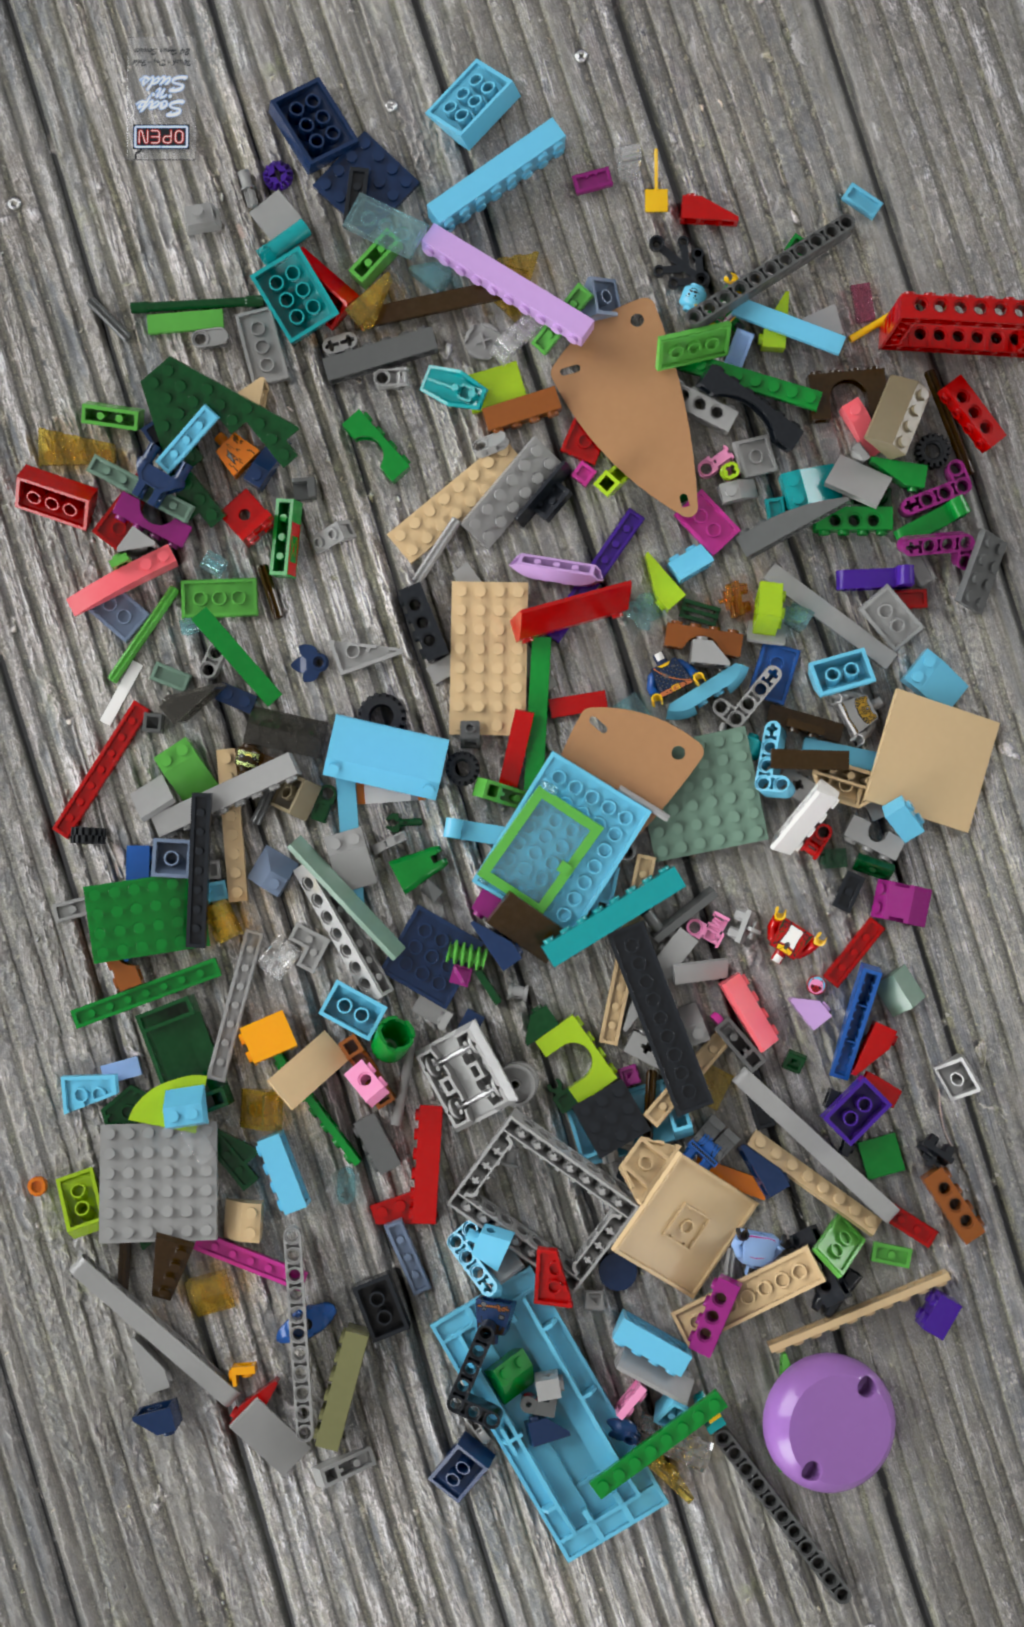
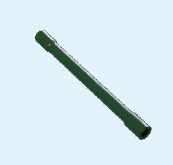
(146, 307)

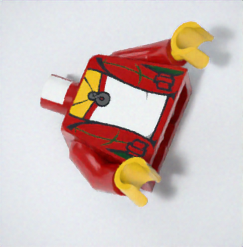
(790, 938)

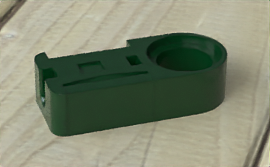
(322, 805)

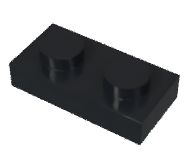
(848, 891)

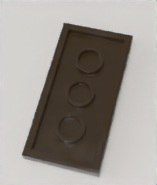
(523, 924)

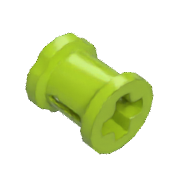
(723, 472)

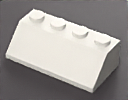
(805, 817)

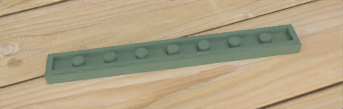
(346, 897)

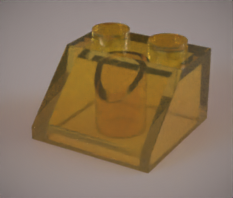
(224, 921)
(261, 1109)
(210, 1293)

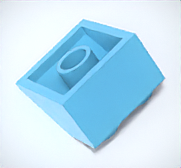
(690, 563)
(185, 1107)

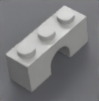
(857, 832)

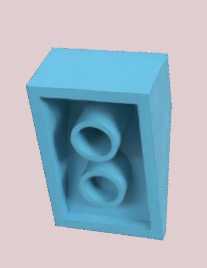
(934, 679)

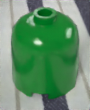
(392, 1039)

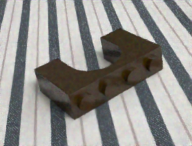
(869, 381)

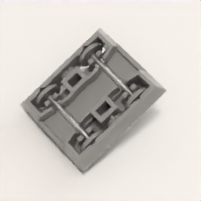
(470, 1073)

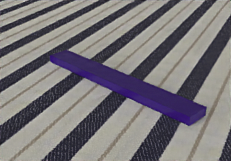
(608, 555)

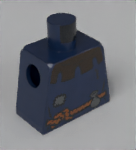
(498, 1310)

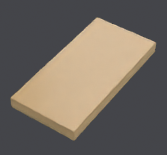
(307, 1070)

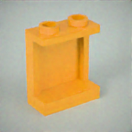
(267, 1037)

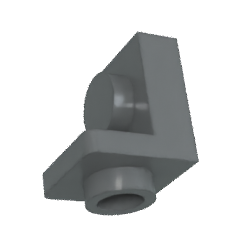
(470, 734)

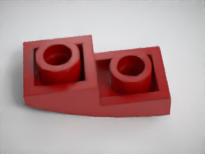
(889, 1091)

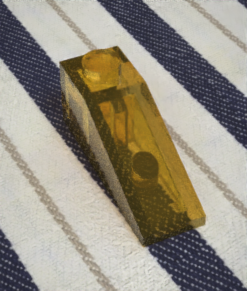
(367, 307)

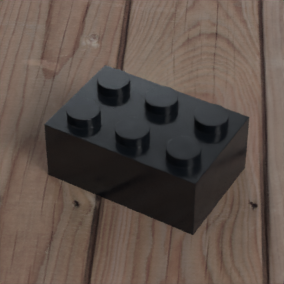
(381, 1306)

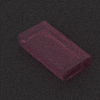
(862, 303)

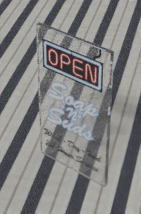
(161, 99)

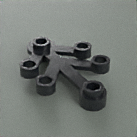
(681, 264)

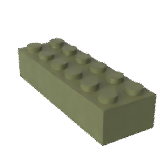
(341, 1391)

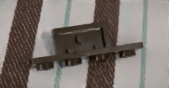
(805, 723)

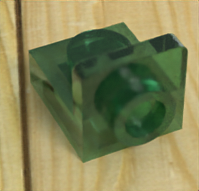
(833, 858)

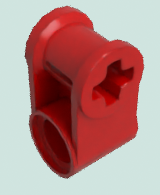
(816, 841)

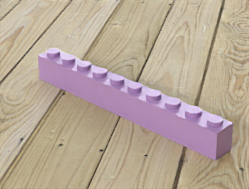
(507, 285)

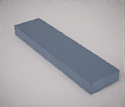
(407, 1256)

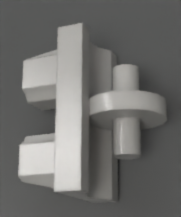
(746, 918)

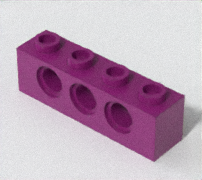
(706, 1344)

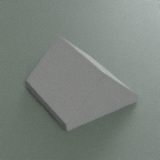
(136, 543)
(957, 1077)

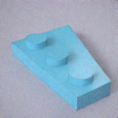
(87, 1089)

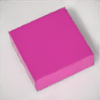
(583, 473)

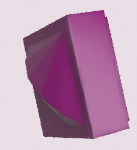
(460, 975)
(630, 1075)

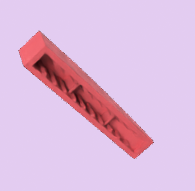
(123, 579)

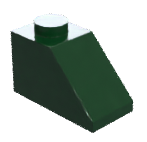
(539, 1023)

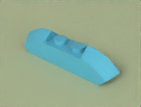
(685, 705)

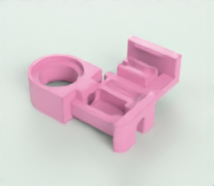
(721, 458)
(712, 932)

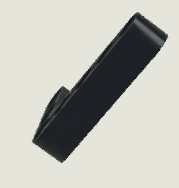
(469, 1375)

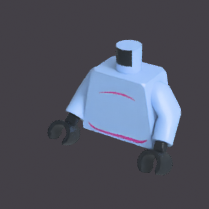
(758, 1248)

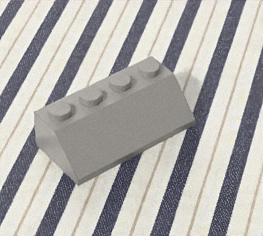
(655, 1377)

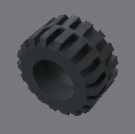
(385, 700)

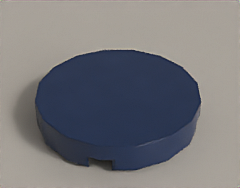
(617, 1272)

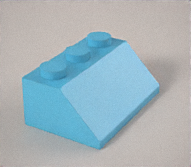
(841, 672)
(353, 1010)

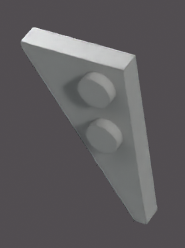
(355, 656)

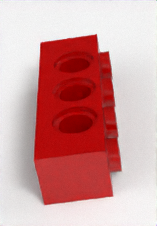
(971, 404)

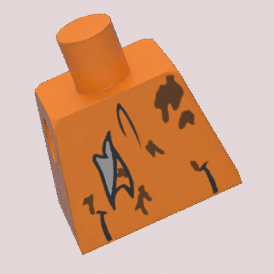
(236, 453)

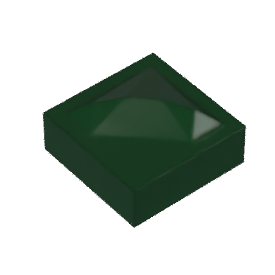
(794, 1061)

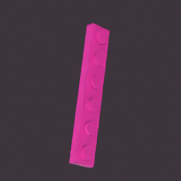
(247, 1259)

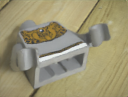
(857, 714)

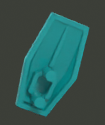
(453, 388)

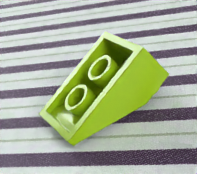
(80, 1202)

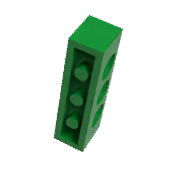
(882, 515)

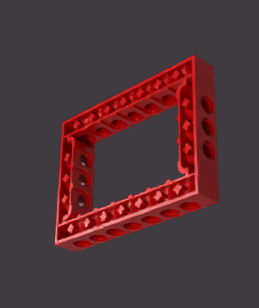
(900, 325)

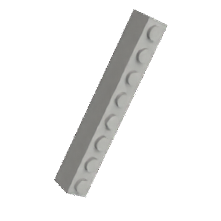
(231, 793)

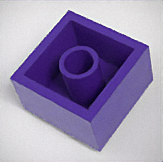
(937, 1313)

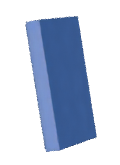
(784, 658)

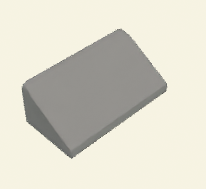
(779, 639)

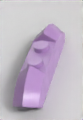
(557, 570)

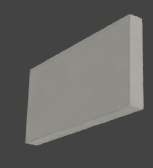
(262, 345)
(269, 1436)

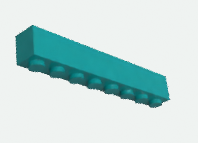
(614, 915)

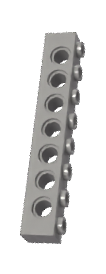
(346, 937)

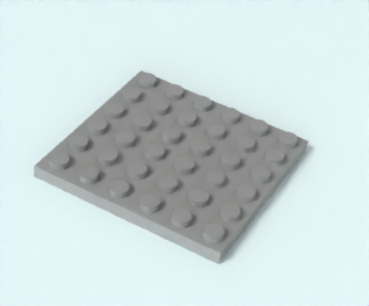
(155, 1185)

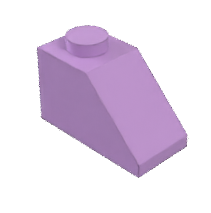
(811, 1011)

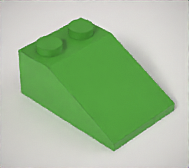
(185, 769)

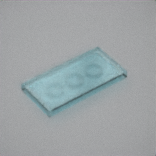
(385, 226)

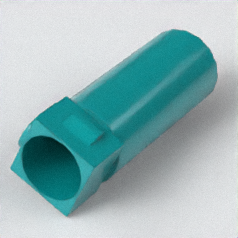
(284, 242)

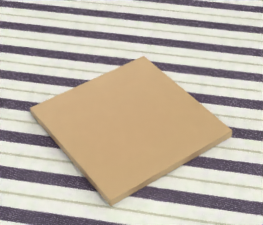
(932, 759)
(684, 1225)

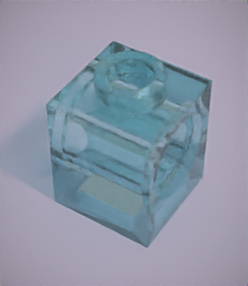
(213, 564)

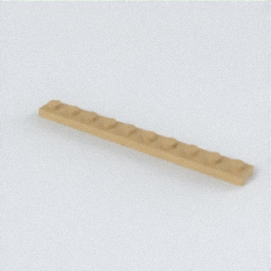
(618, 989)
(865, 1308)

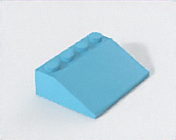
(473, 103)

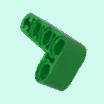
(936, 519)

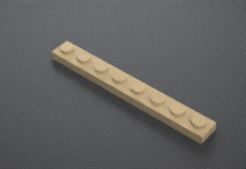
(233, 833)
(815, 1183)

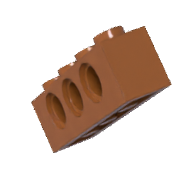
(974, 1226)

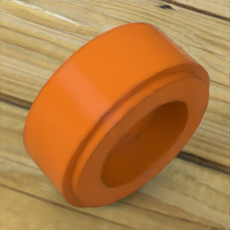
(37, 1186)

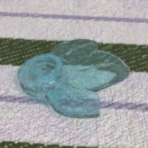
(646, 611)

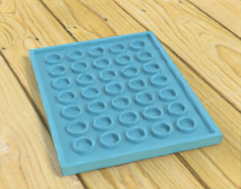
(605, 805)

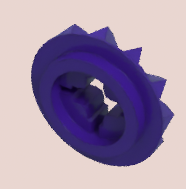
(272, 182)

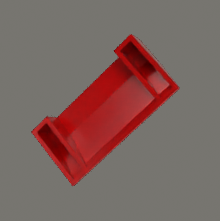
(571, 611)

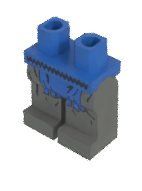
(703, 1146)

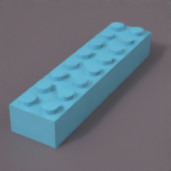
(497, 176)

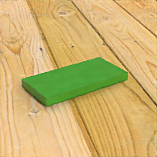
(693, 345)
(221, 596)

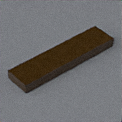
(809, 759)

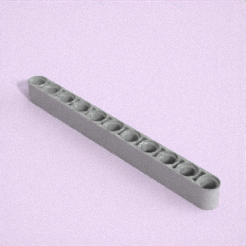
(815, 1145)
(155, 1330)
(298, 1342)

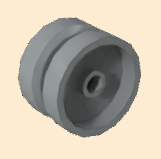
(527, 1078)

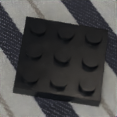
(611, 1118)

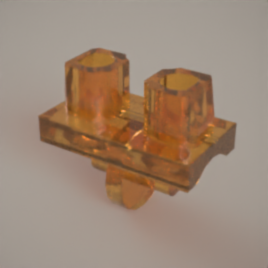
(733, 599)

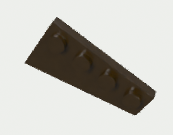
(169, 1263)

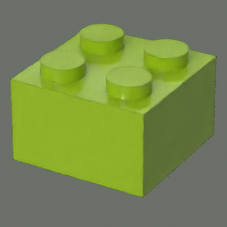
(768, 608)

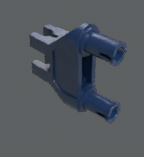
(157, 479)

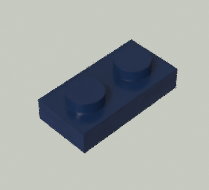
(237, 698)

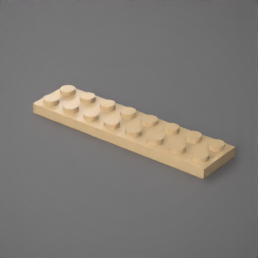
(425, 525)
(759, 1291)

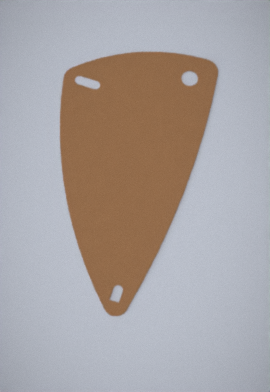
(630, 406)
(633, 753)

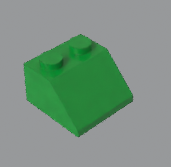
(511, 1374)

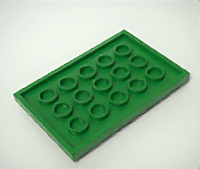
(137, 917)

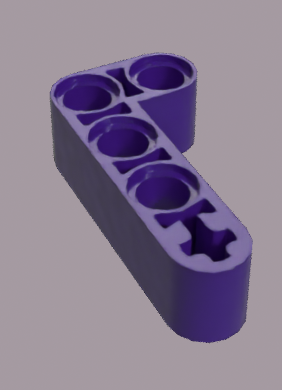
(874, 579)

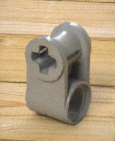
(393, 376)

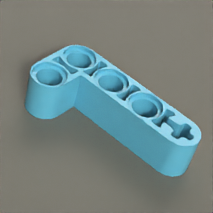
(773, 737)
(472, 831)
(475, 1264)

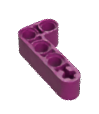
(934, 493)
(935, 546)

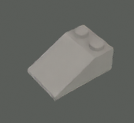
(351, 858)

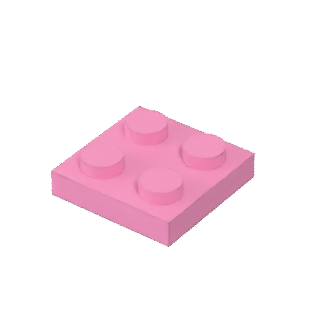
(625, 1405)

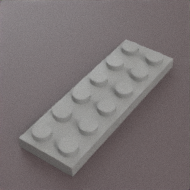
(510, 493)

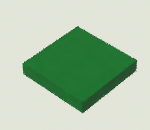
(881, 1156)

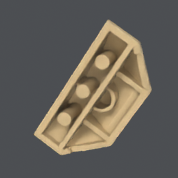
(849, 783)

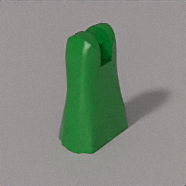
(417, 867)

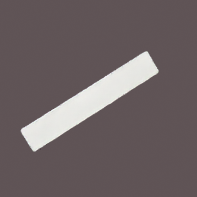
(121, 693)

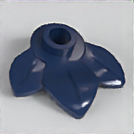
(307, 663)
(624, 1431)

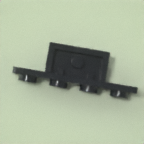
(548, 498)

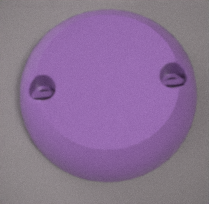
(829, 1422)

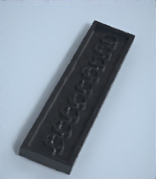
(660, 1018)

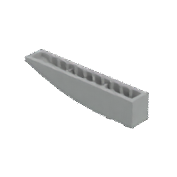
(672, 952)

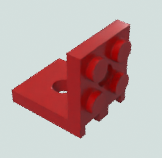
(254, 528)

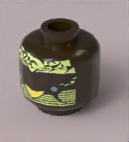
(247, 757)

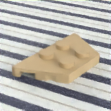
(645, 1165)

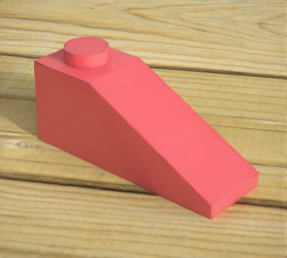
(858, 421)

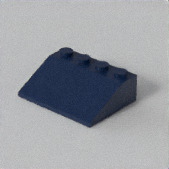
(312, 125)

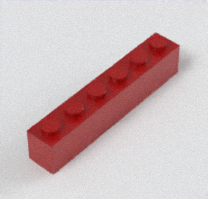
(427, 1164)

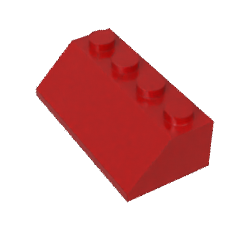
(338, 291)
(55, 497)

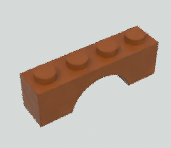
(678, 635)
(125, 974)
(355, 1051)

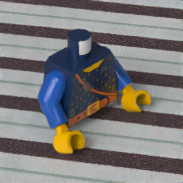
(670, 677)

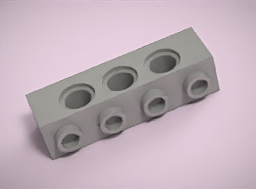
(704, 416)

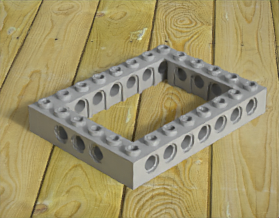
(481, 1211)

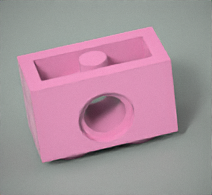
(375, 1090)

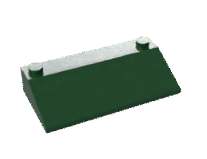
(182, 1046)

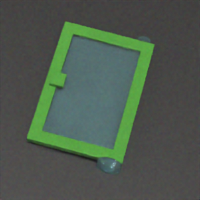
(540, 848)

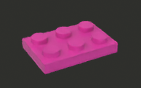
(709, 525)

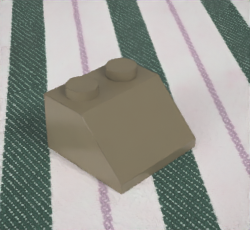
(296, 797)

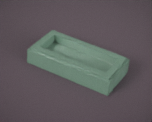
(170, 677)

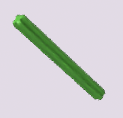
(143, 634)

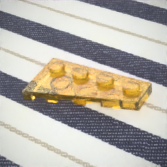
(71, 450)

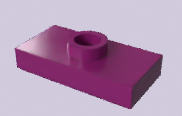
(592, 181)

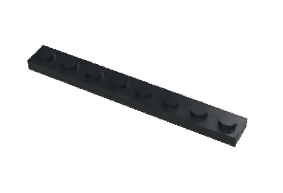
(199, 870)

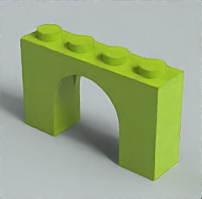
(600, 1072)

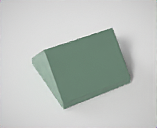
(899, 991)

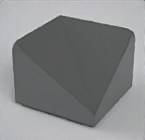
(153, 723)
(431, 890)

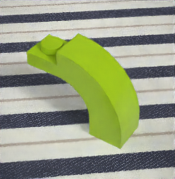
(611, 481)

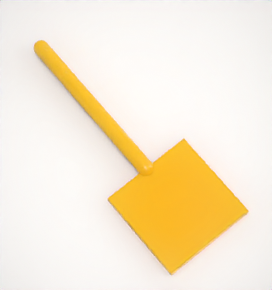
(656, 199)

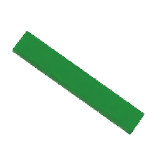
(236, 656)

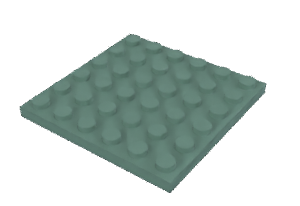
(715, 803)

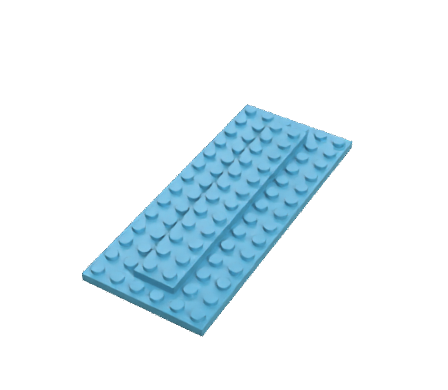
(560, 1470)

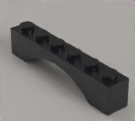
(781, 431)

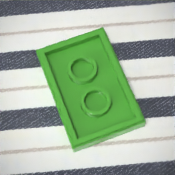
(838, 1245)

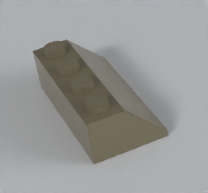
(897, 416)

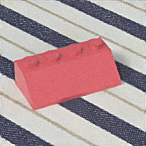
(748, 1011)

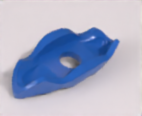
(319, 1314)

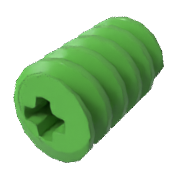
(466, 955)

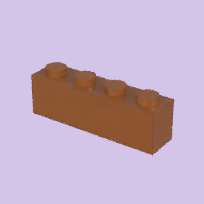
(522, 410)

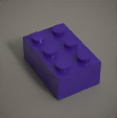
(856, 1110)

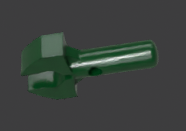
(402, 822)

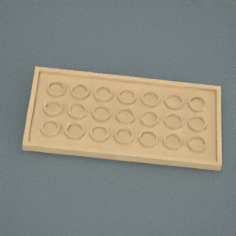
(485, 660)

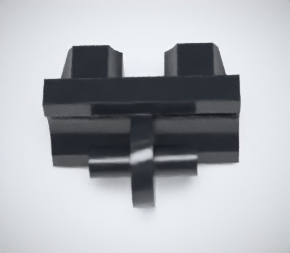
(933, 1154)

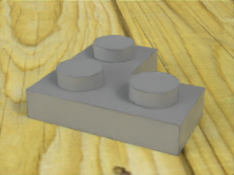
(314, 944)

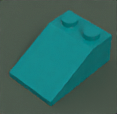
(806, 486)

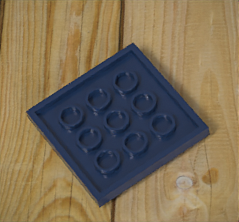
(387, 177)
(423, 960)

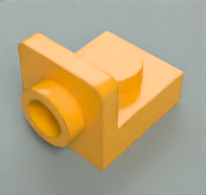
(244, 1369)

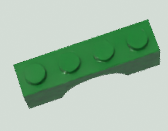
(361, 429)

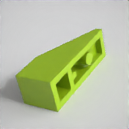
(770, 340)
(664, 588)

